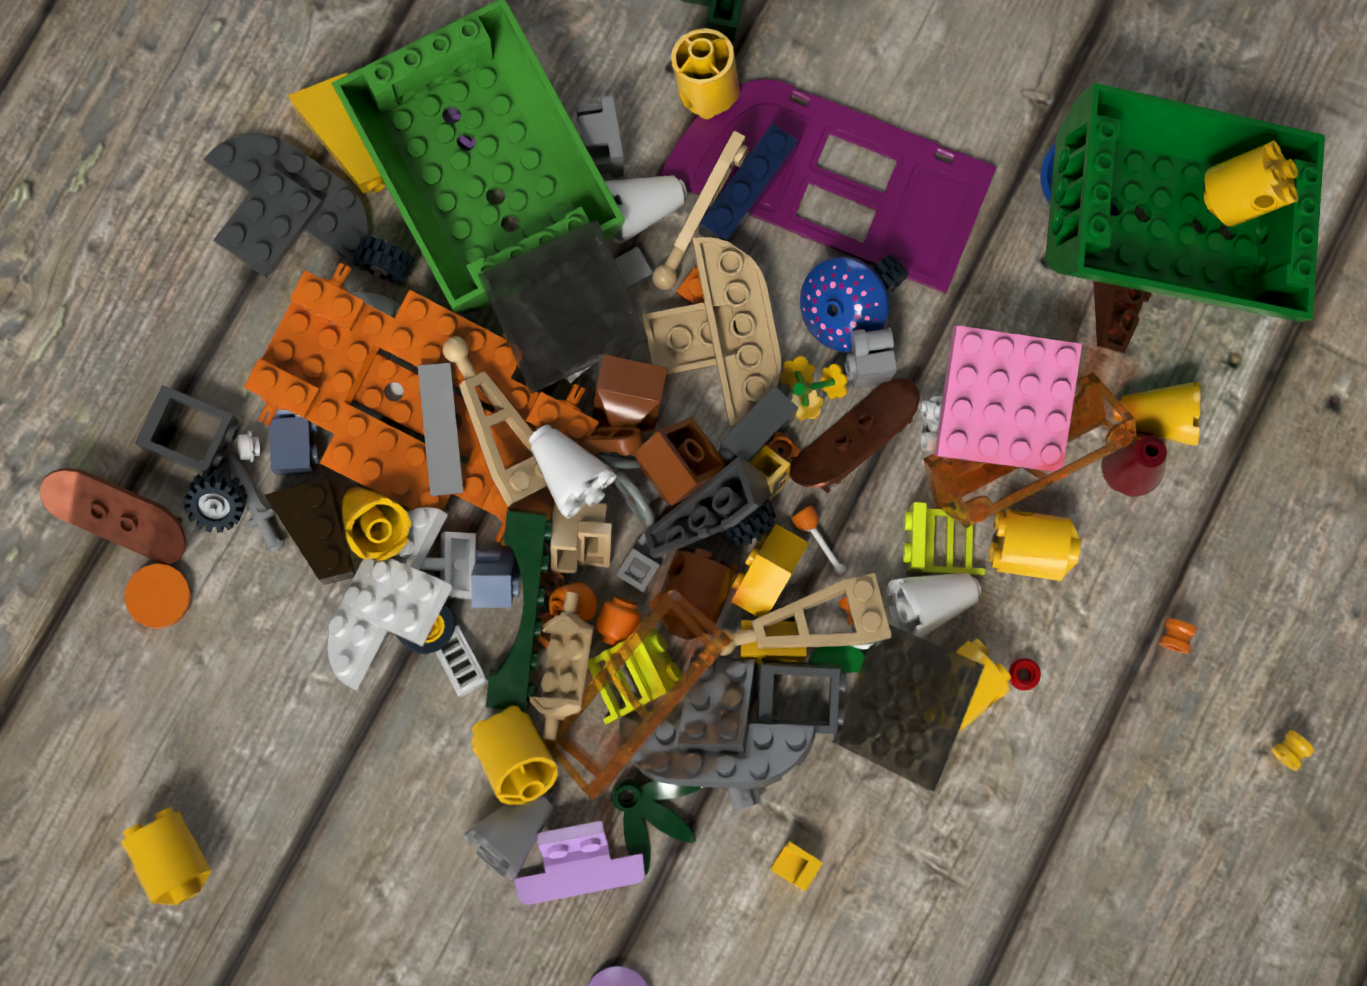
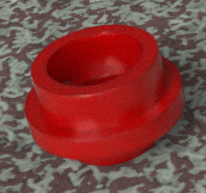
(1033, 670)

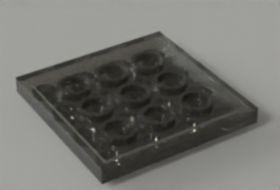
(562, 306)
(908, 706)

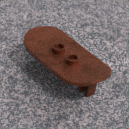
(856, 435)
(114, 514)

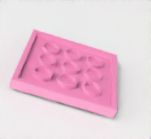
(1007, 399)

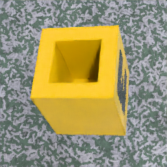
(774, 467)

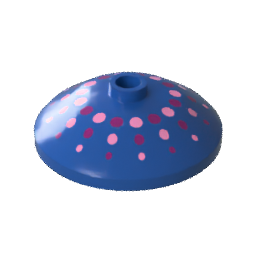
(856, 293)

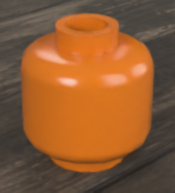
(586, 601)
(618, 620)

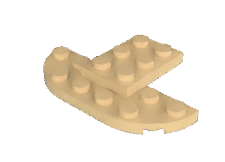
(726, 331)

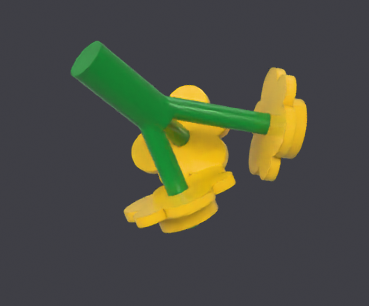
(800, 380)

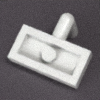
(455, 562)

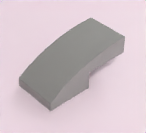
(639, 565)

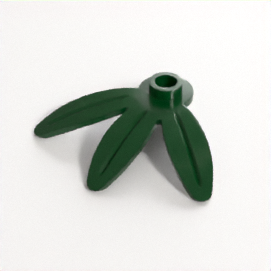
(643, 806)

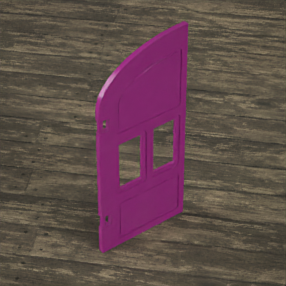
(919, 216)

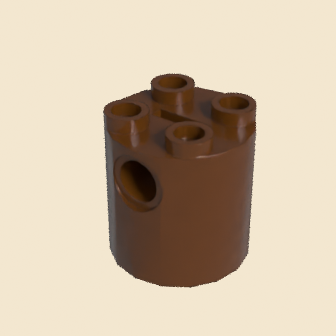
(699, 582)

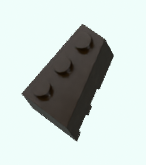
(317, 528)

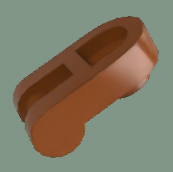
(614, 439)

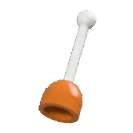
(807, 521)

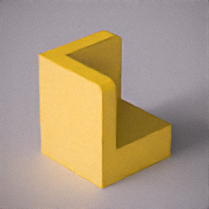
(796, 866)

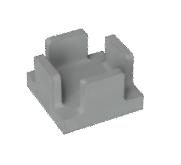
(602, 136)

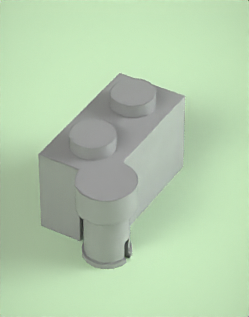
(870, 358)

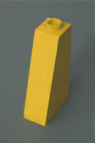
(331, 124)

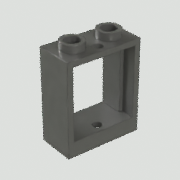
(159, 418)
(758, 427)
(766, 684)

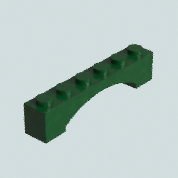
(526, 535)

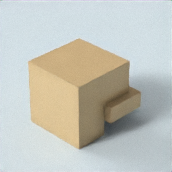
(580, 539)

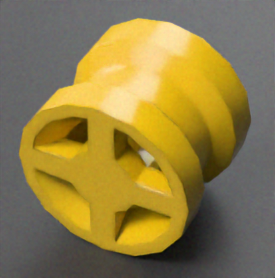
(1293, 750)

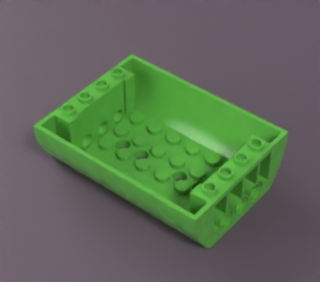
(520, 148)

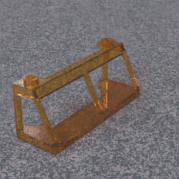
(954, 480)
(660, 606)

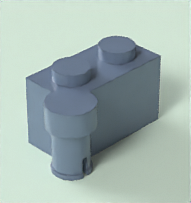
(292, 444)
(494, 579)

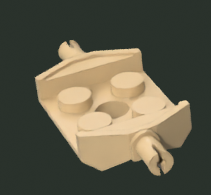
(561, 684)

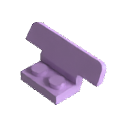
(577, 864)

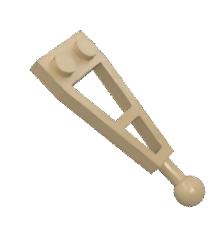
(733, 155)
(520, 479)
(865, 609)

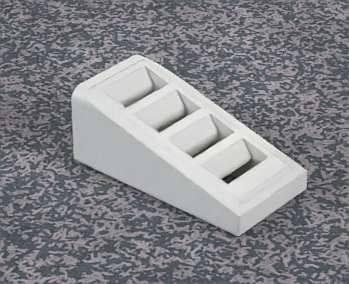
(473, 683)

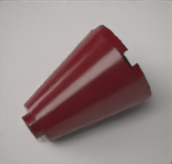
(1136, 467)

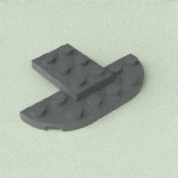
(284, 198)
(714, 737)

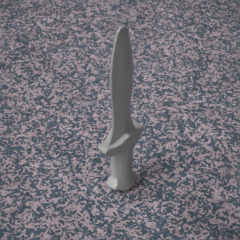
(259, 513)

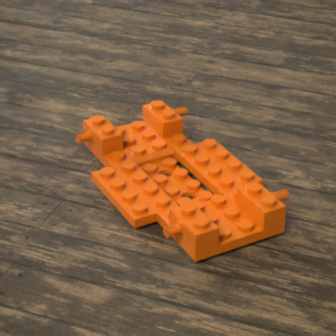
(329, 357)

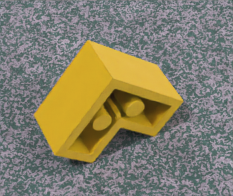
(770, 569)

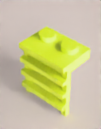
(919, 549)
(650, 669)

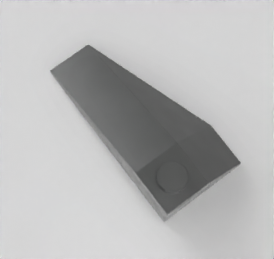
(711, 508)

